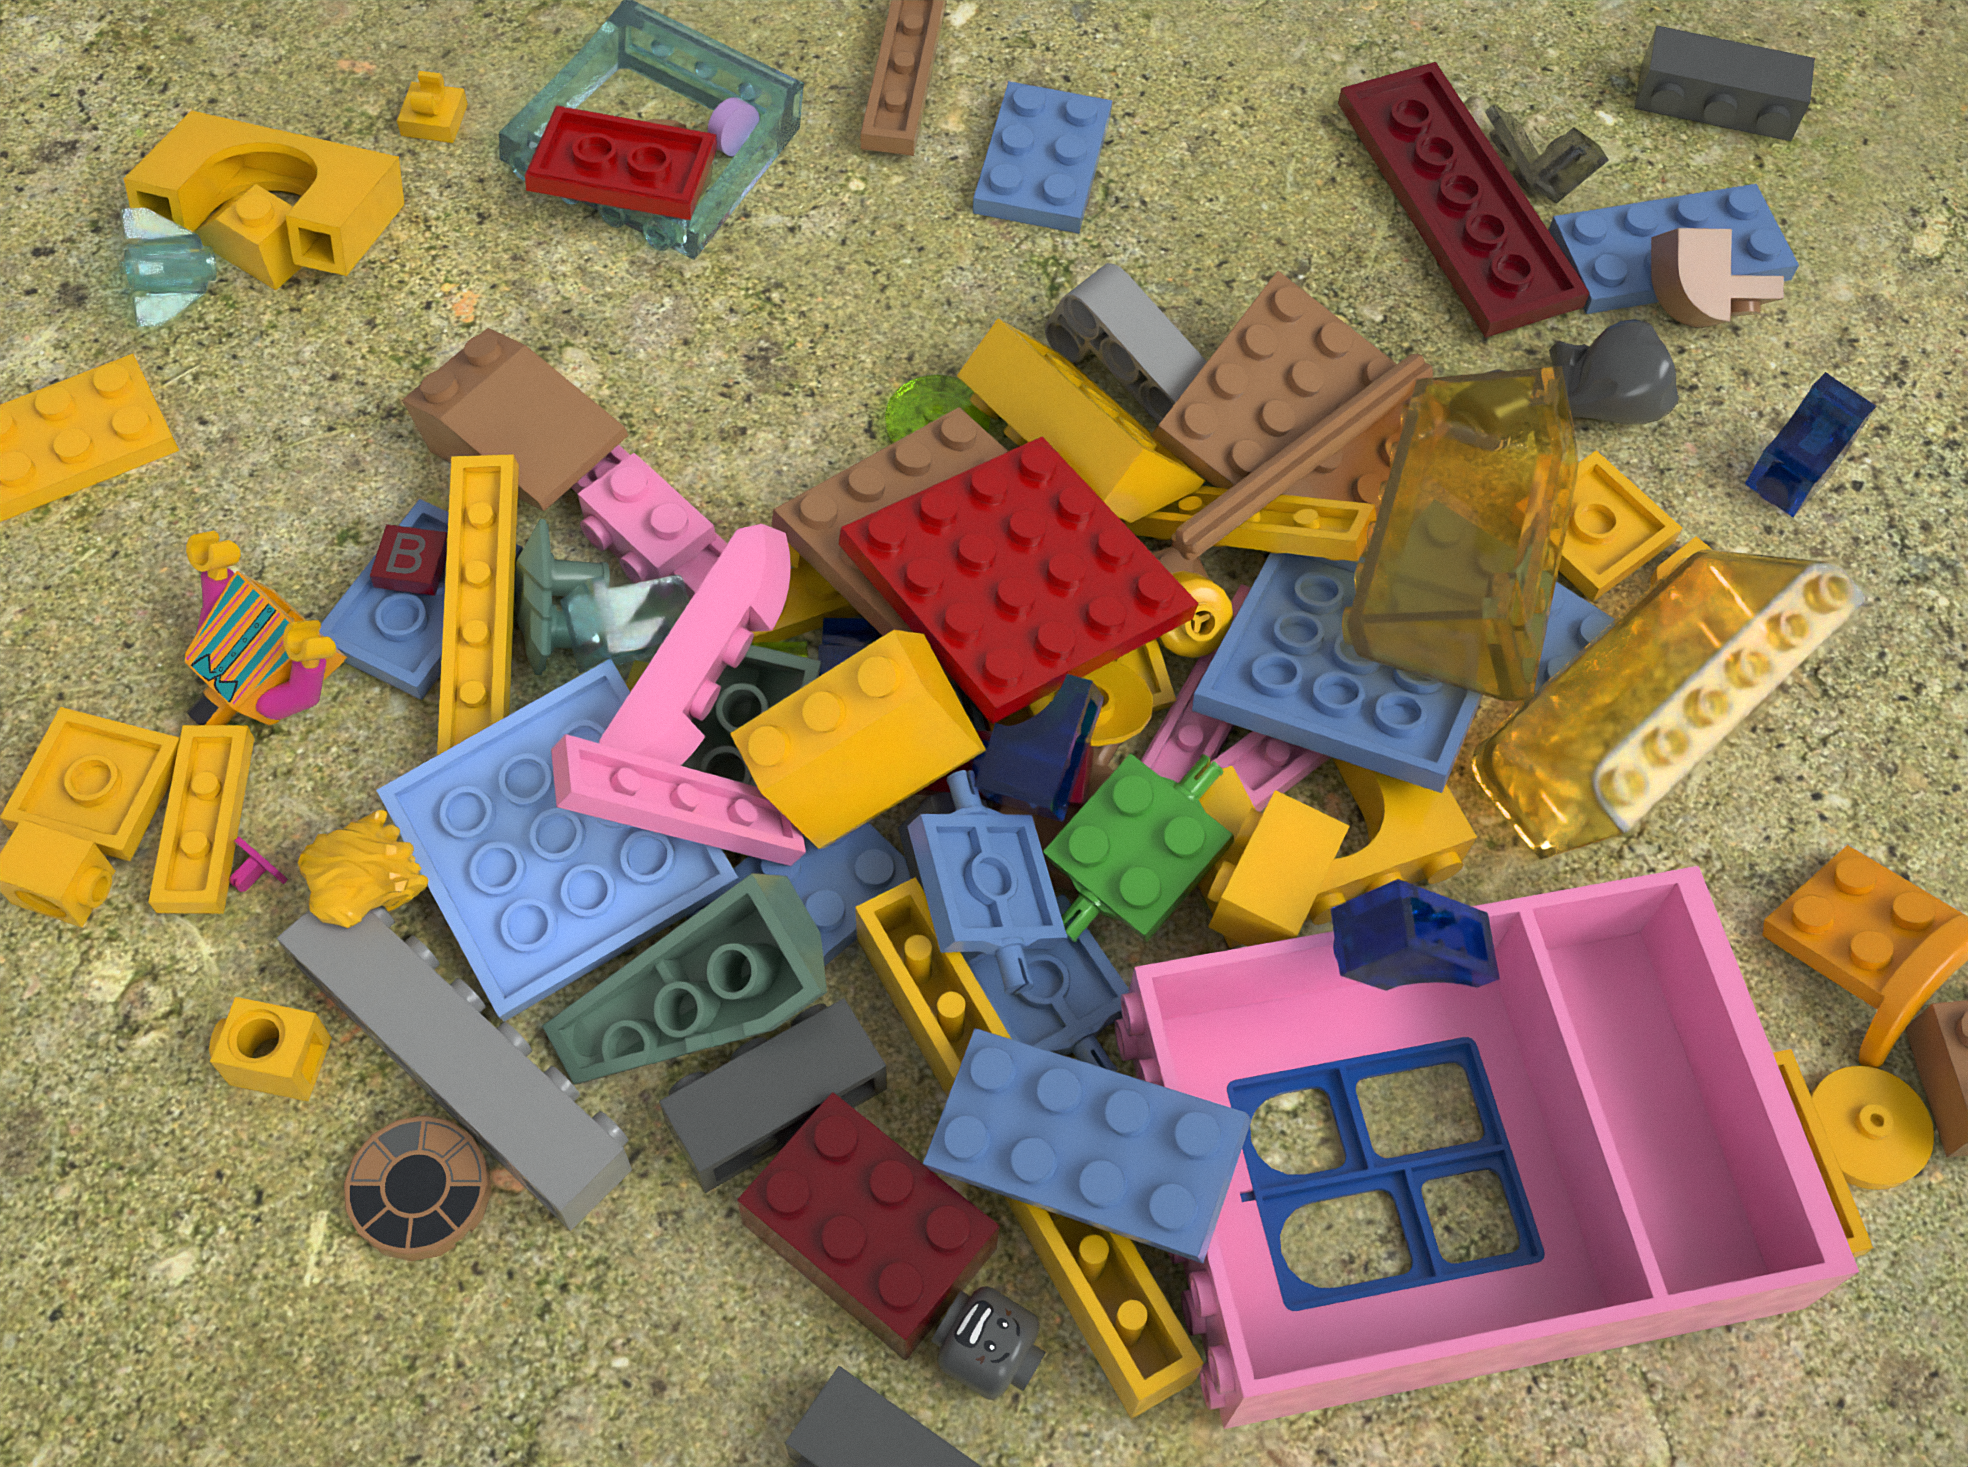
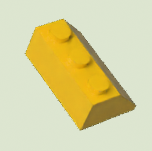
(859, 738)

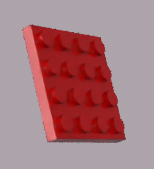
(1017, 577)

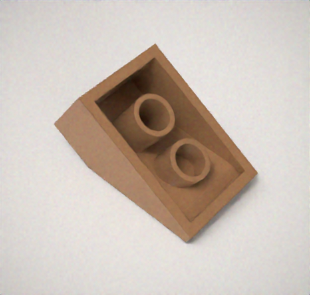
(509, 402)

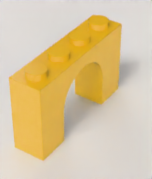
(209, 159)
(1409, 828)

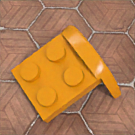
(1873, 940)

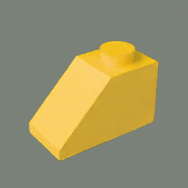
(252, 235)

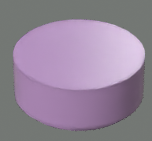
(732, 123)

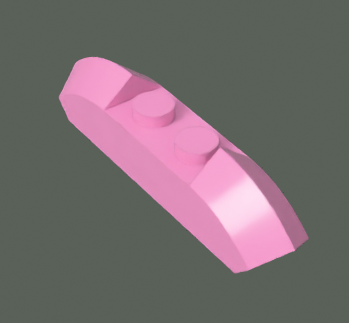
(736, 598)

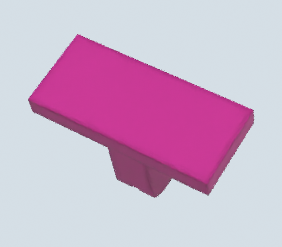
(252, 869)

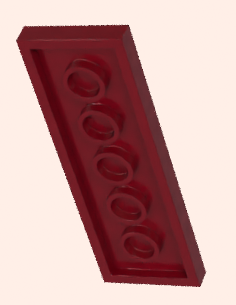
(1462, 199)

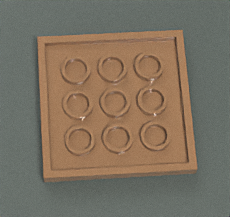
(1272, 383)
(894, 473)

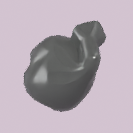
(1620, 376)

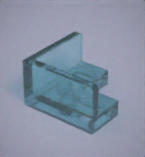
(622, 620)

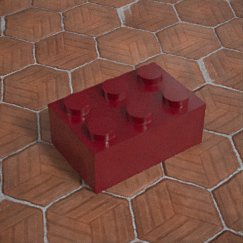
(868, 1224)

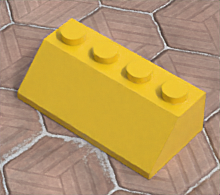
(1052, 398)

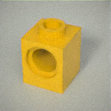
(54, 873)
(289, 1068)

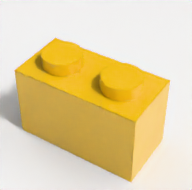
(1278, 872)

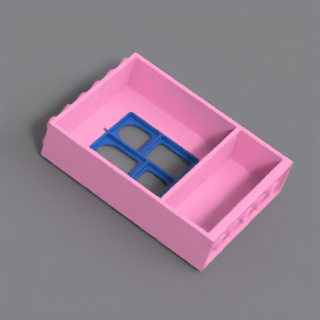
(1614, 1103)

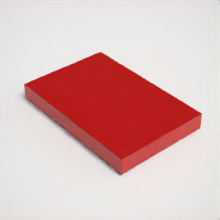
(621, 162)

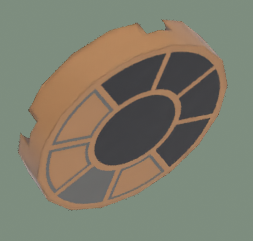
(417, 1188)

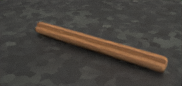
(1299, 458)

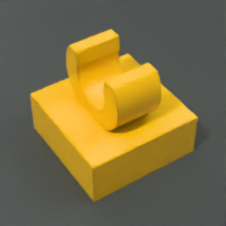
(432, 109)

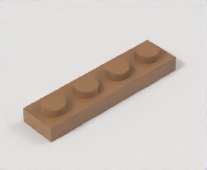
(902, 76)

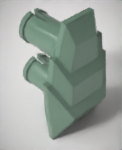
(536, 581)

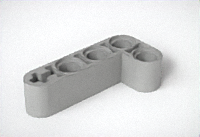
(1128, 335)

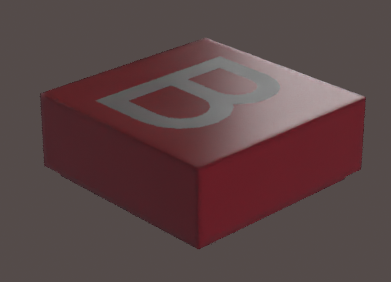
(410, 560)

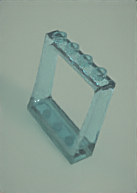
(692, 67)

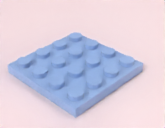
(536, 885)

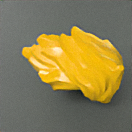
(359, 871)

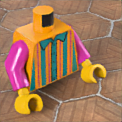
(251, 644)

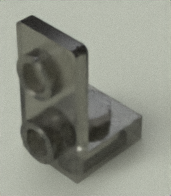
(1557, 170)

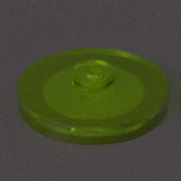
(926, 400)

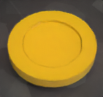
(1874, 1126)

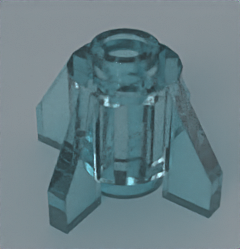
(165, 264)

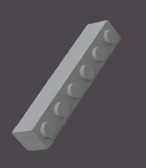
(463, 1060)

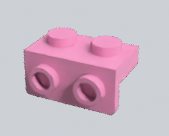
(642, 521)

